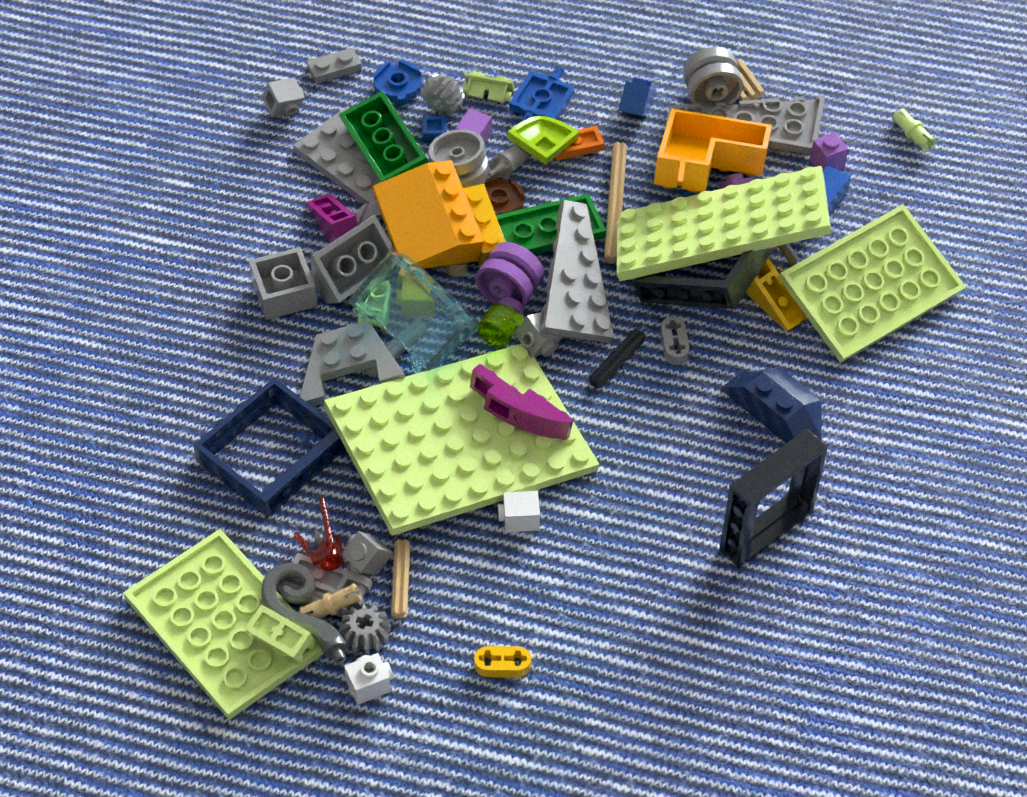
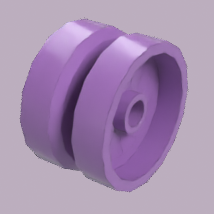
(509, 273)

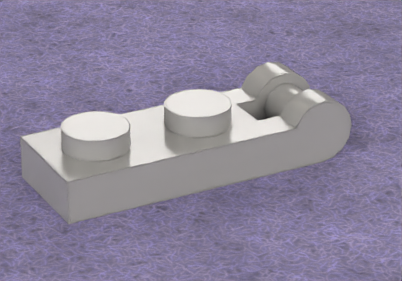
(334, 580)

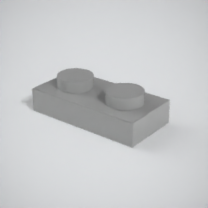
(334, 65)

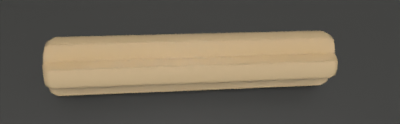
(400, 579)

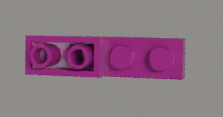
(525, 411)

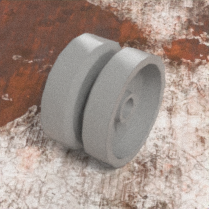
(712, 77)
(466, 152)

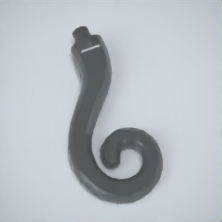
(323, 632)

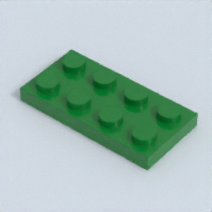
(536, 226)

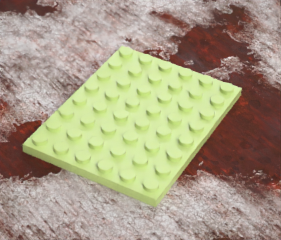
(437, 451)

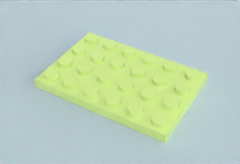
(871, 283)
(200, 615)

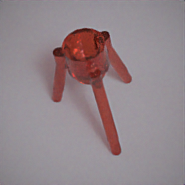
(328, 553)

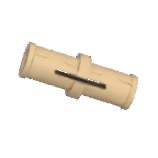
(332, 602)

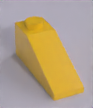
(774, 298)

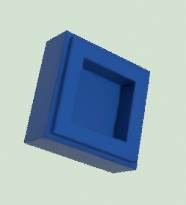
(433, 127)

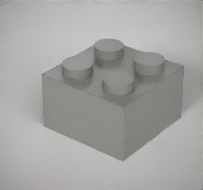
(283, 283)

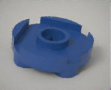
(398, 92)

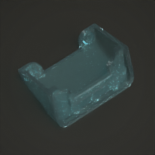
(414, 310)

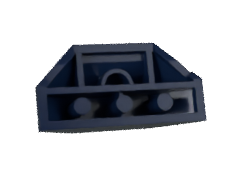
(777, 402)

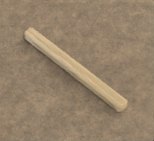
(615, 200)

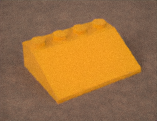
(430, 216)

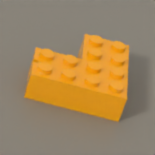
(704, 141)

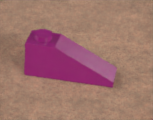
(331, 217)

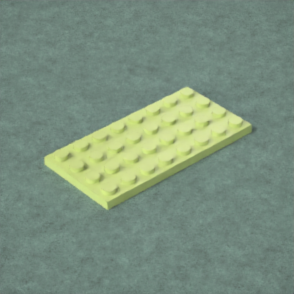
(722, 223)

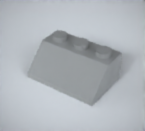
(349, 260)

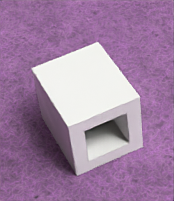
(520, 511)

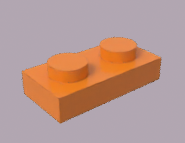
(588, 142)

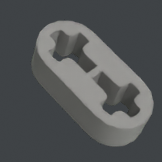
(679, 340)

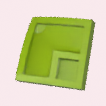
(543, 137)

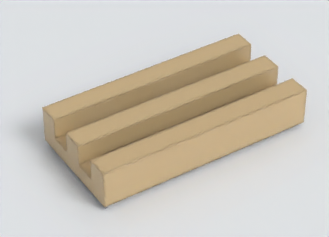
(750, 83)

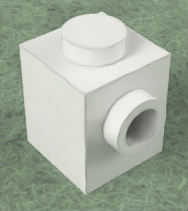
(368, 678)

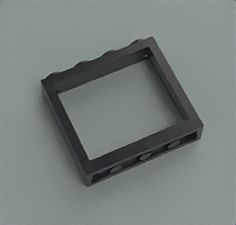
(703, 292)
(745, 534)

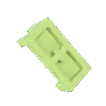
(280, 633)

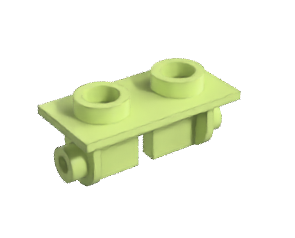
(499, 88)

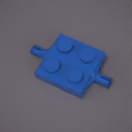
(542, 95)

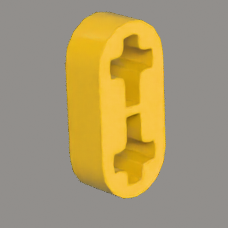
(502, 661)

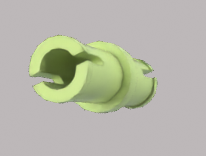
(914, 130)

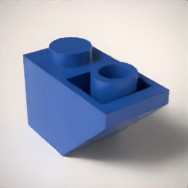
(637, 96)

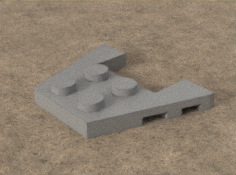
(343, 353)

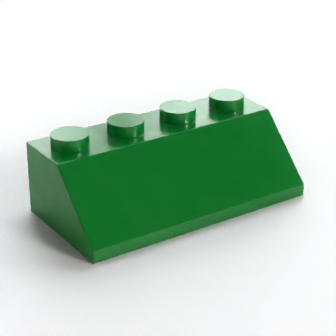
(383, 137)

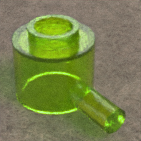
(499, 324)

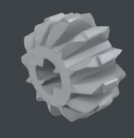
(443, 93)
(365, 629)

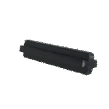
(616, 358)

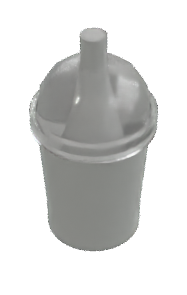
(507, 162)

